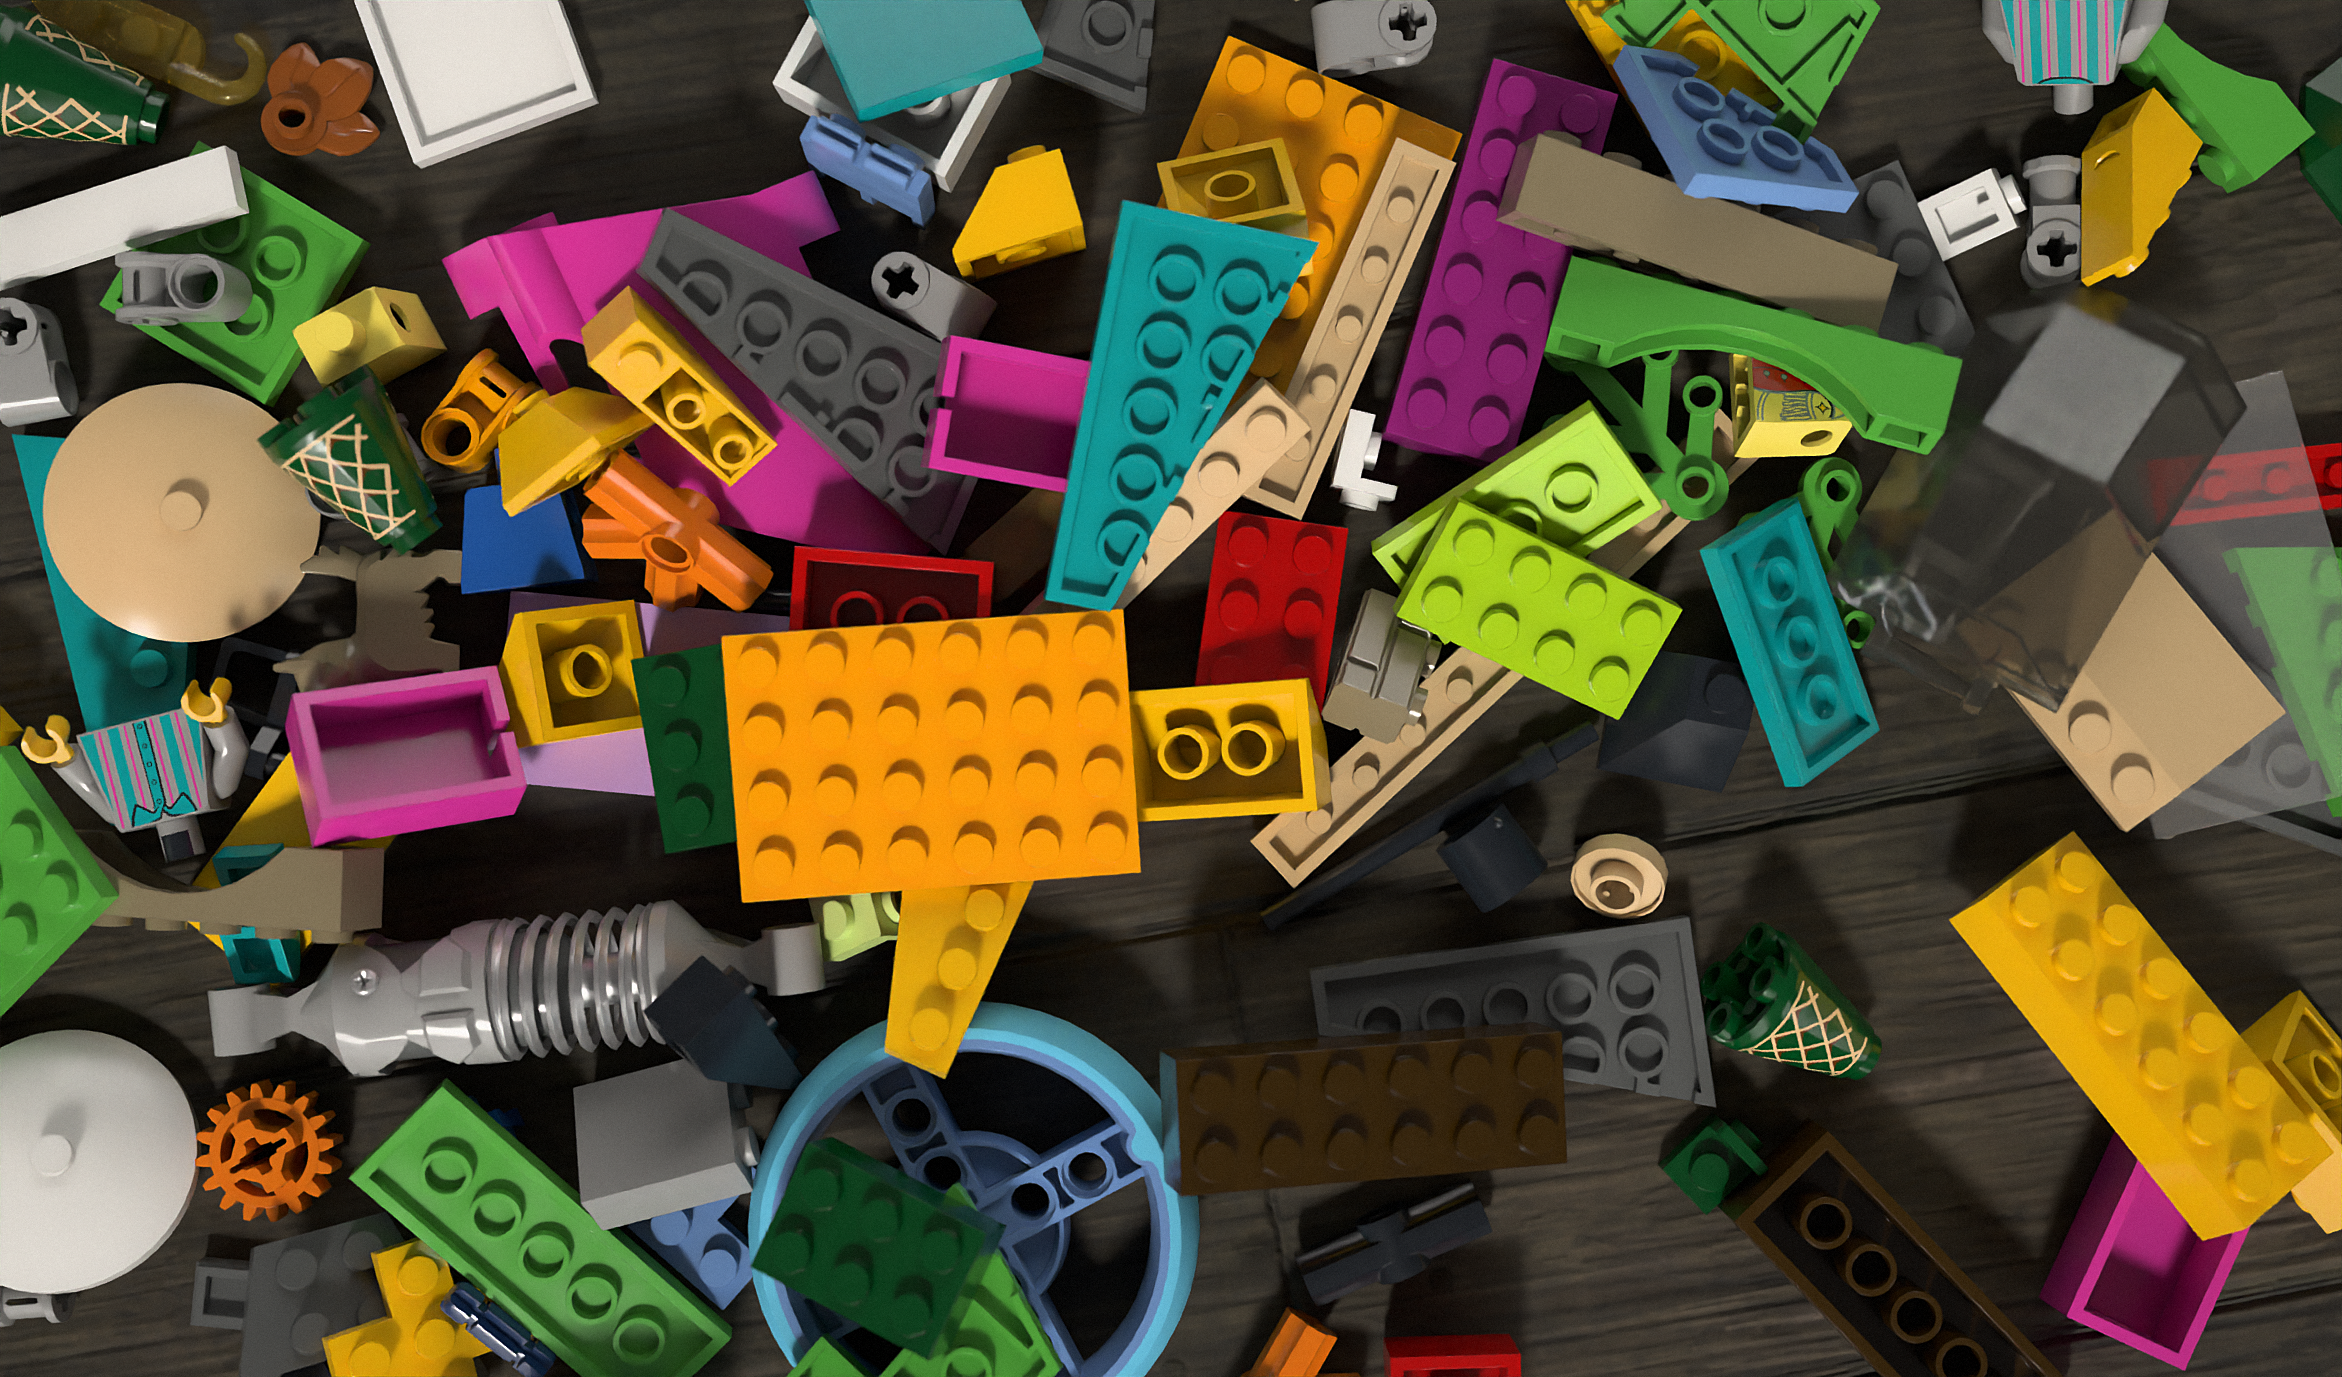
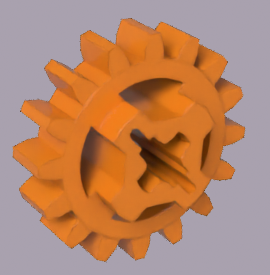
(283, 1175)

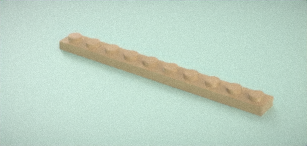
(1457, 696)

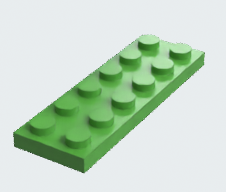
(535, 1246)

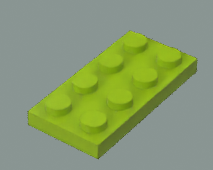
(1561, 484)
(1536, 608)

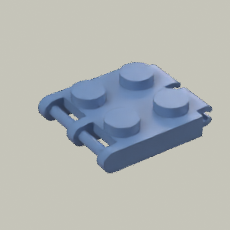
(880, 174)

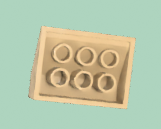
(2154, 702)

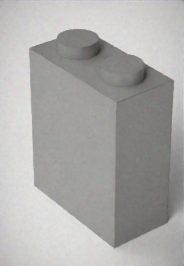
(661, 1143)

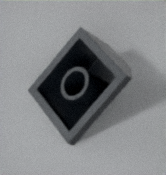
(1681, 723)

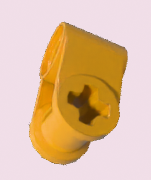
(478, 407)

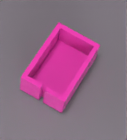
(1004, 413)
(404, 755)
(2138, 1264)

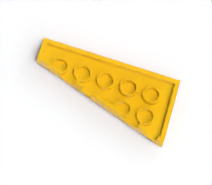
(943, 966)

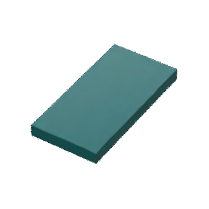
(1790, 641)

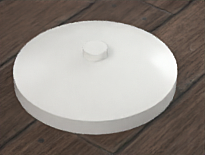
(89, 1159)

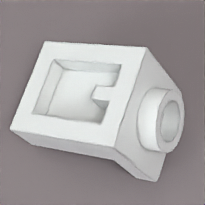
(1972, 212)
(1357, 451)

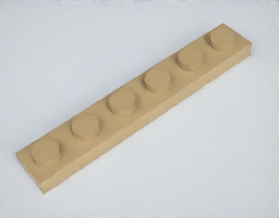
(1354, 319)
(1236, 455)

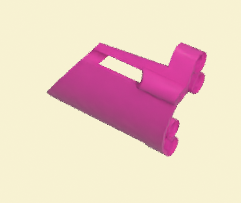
(561, 276)

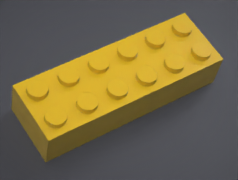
(2142, 1039)

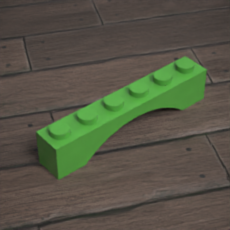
(2240, 118)
(1880, 385)

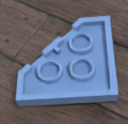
(1727, 143)

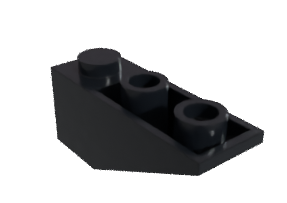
(723, 1029)

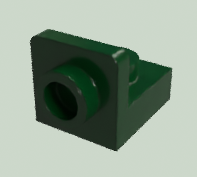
(1714, 1161)

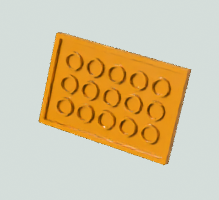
(1337, 154)
(931, 754)

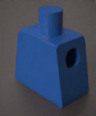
(524, 550)

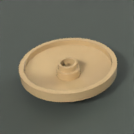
(177, 514)

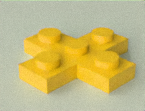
(416, 1333)

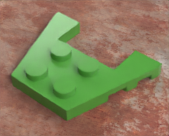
(1789, 44)
(994, 1339)

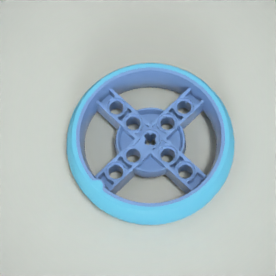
(990, 1172)

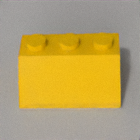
(1228, 750)
(2307, 1064)

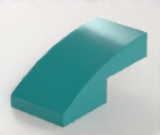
(253, 958)

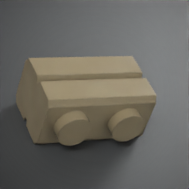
(1380, 671)

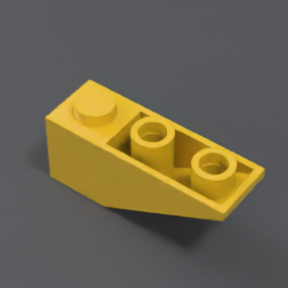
(2129, 181)
(674, 386)

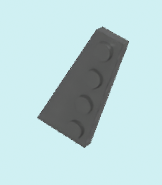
(1099, 48)

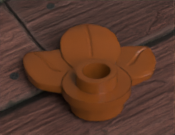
(328, 99)

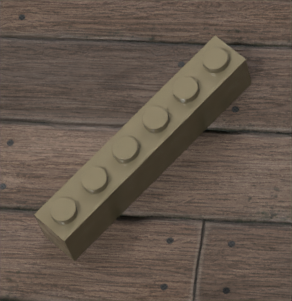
(1708, 243)

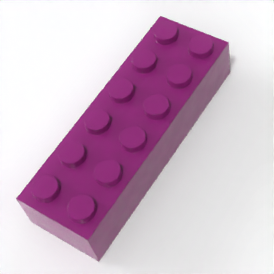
(1488, 282)

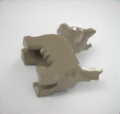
(390, 619)

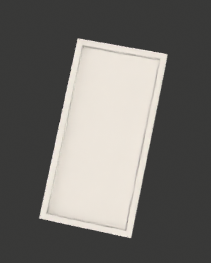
(474, 69)

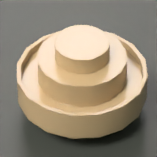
(1619, 876)

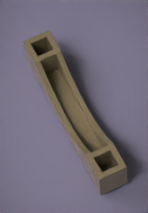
(300, 889)

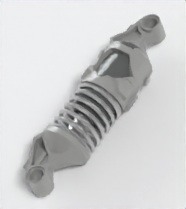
(504, 987)

